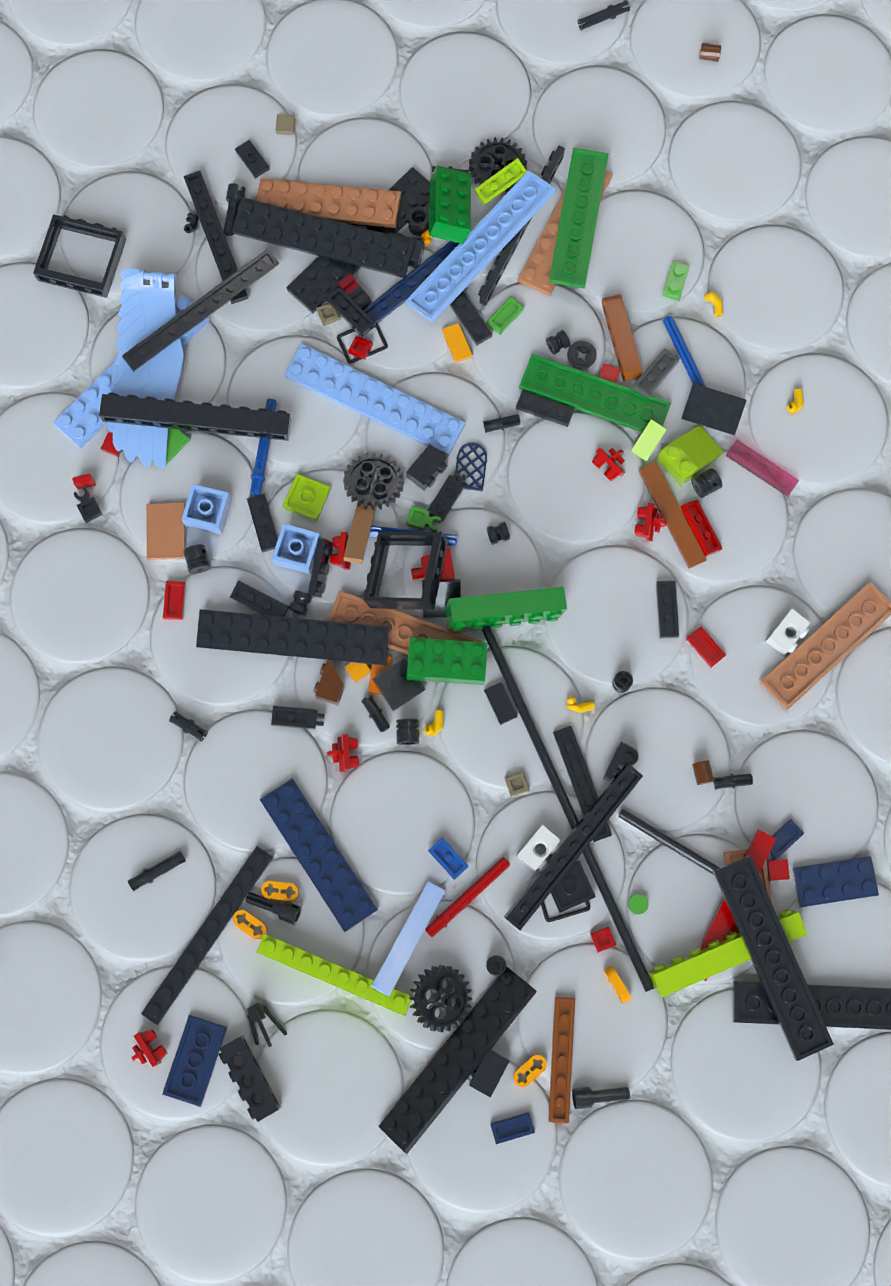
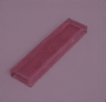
(762, 468)

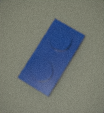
(448, 858)

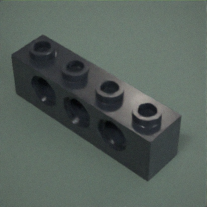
(256, 1110)

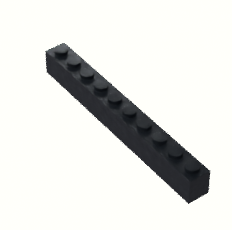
(195, 417)

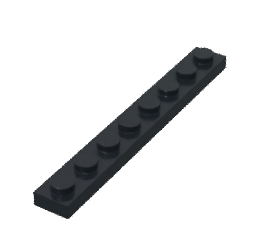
(212, 229)

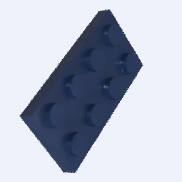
(835, 881)

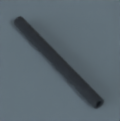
(668, 841)

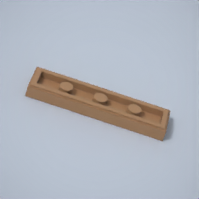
(359, 534)

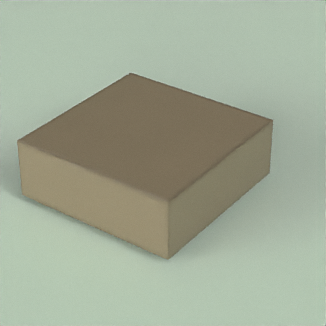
(285, 124)
(327, 314)
(516, 784)

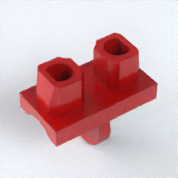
(614, 470)
(651, 522)
(338, 559)
(341, 755)
(144, 1040)

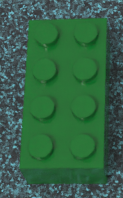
(450, 204)
(447, 661)

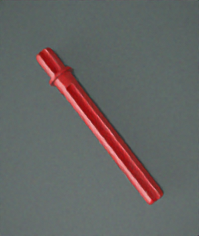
(467, 897)

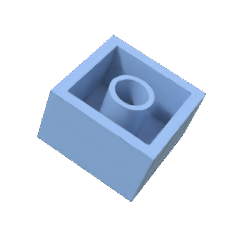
(206, 509)
(296, 549)

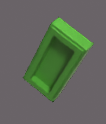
(505, 315)

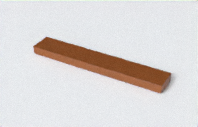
(673, 515)
(561, 1060)

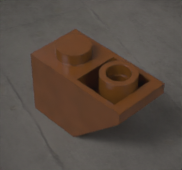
(330, 686)

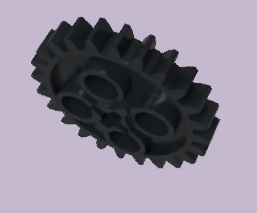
(481, 155)
(390, 485)
(433, 981)

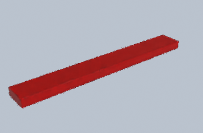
(723, 920)

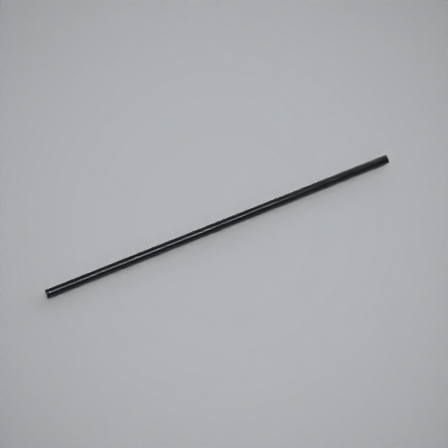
(567, 808)

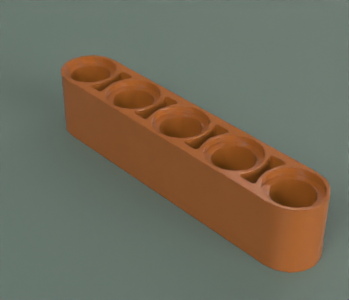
(622, 337)

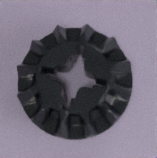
(585, 348)

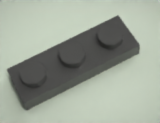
(656, 373)

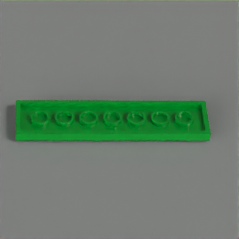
(578, 218)
(592, 394)

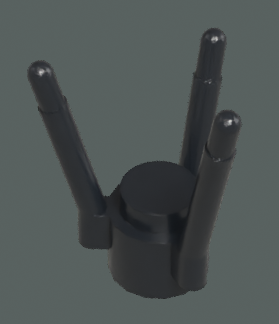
(256, 1014)

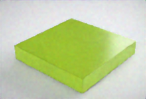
(306, 497)

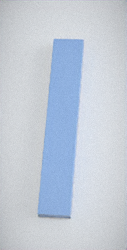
(408, 939)

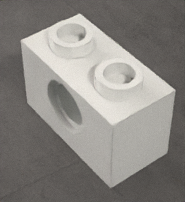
(779, 639)
(528, 854)

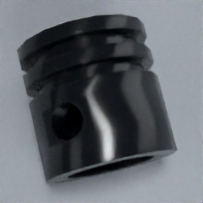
(418, 220)
(706, 483)
(197, 559)
(407, 732)

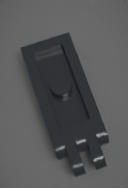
(447, 496)
(296, 717)

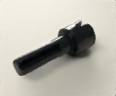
(233, 198)
(286, 912)
(585, 1097)

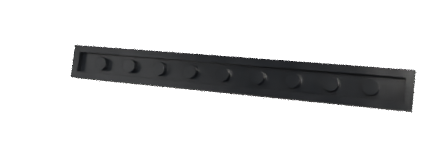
(502, 261)
(200, 310)
(573, 846)
(207, 936)

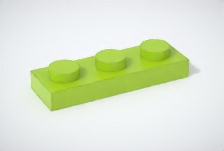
(500, 182)

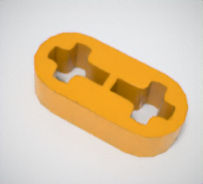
(281, 886)
(247, 928)
(617, 984)
(526, 1067)

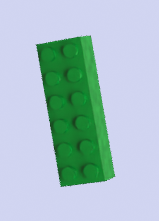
(505, 609)

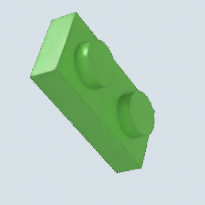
(676, 281)

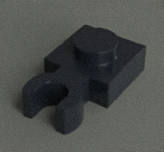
(88, 507)

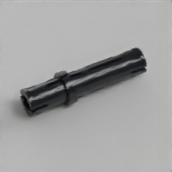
(603, 15)
(157, 870)

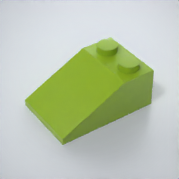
(689, 455)

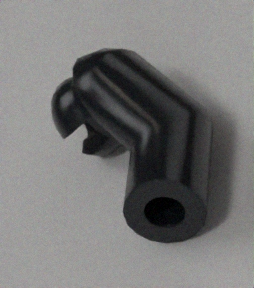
(193, 223)

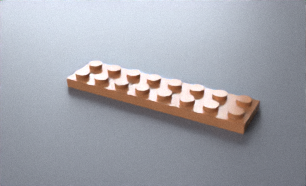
(334, 202)
(538, 266)
(402, 626)
(827, 646)

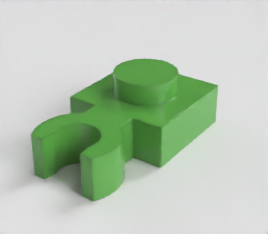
(420, 518)

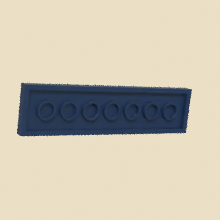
(318, 855)

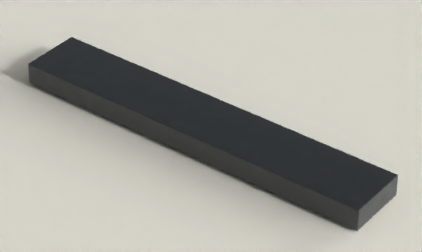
(578, 774)

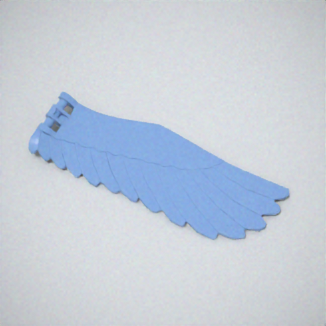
(142, 313)

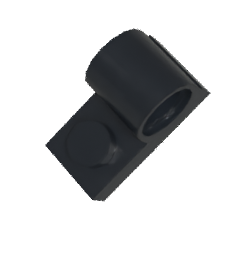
(618, 759)

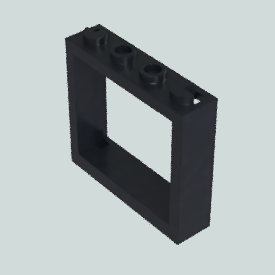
(72, 282)
(432, 578)

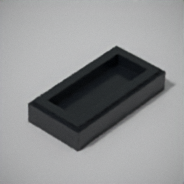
(500, 703)

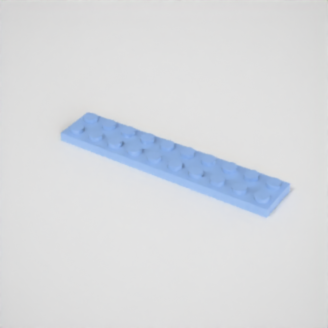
(480, 246)
(374, 399)
(82, 417)

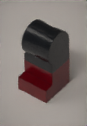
(355, 291)

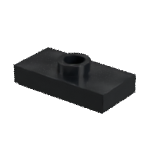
(252, 159)

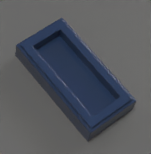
(785, 838)
(512, 1128)

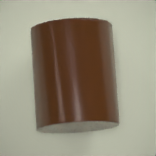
(710, 52)
(703, 772)

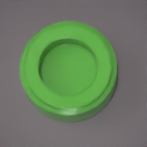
(638, 904)

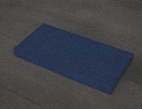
(194, 1060)

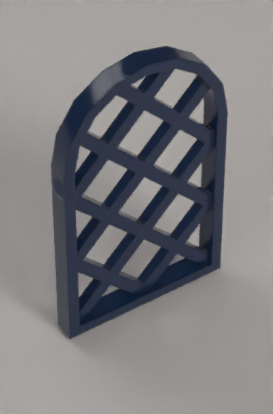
(472, 462)

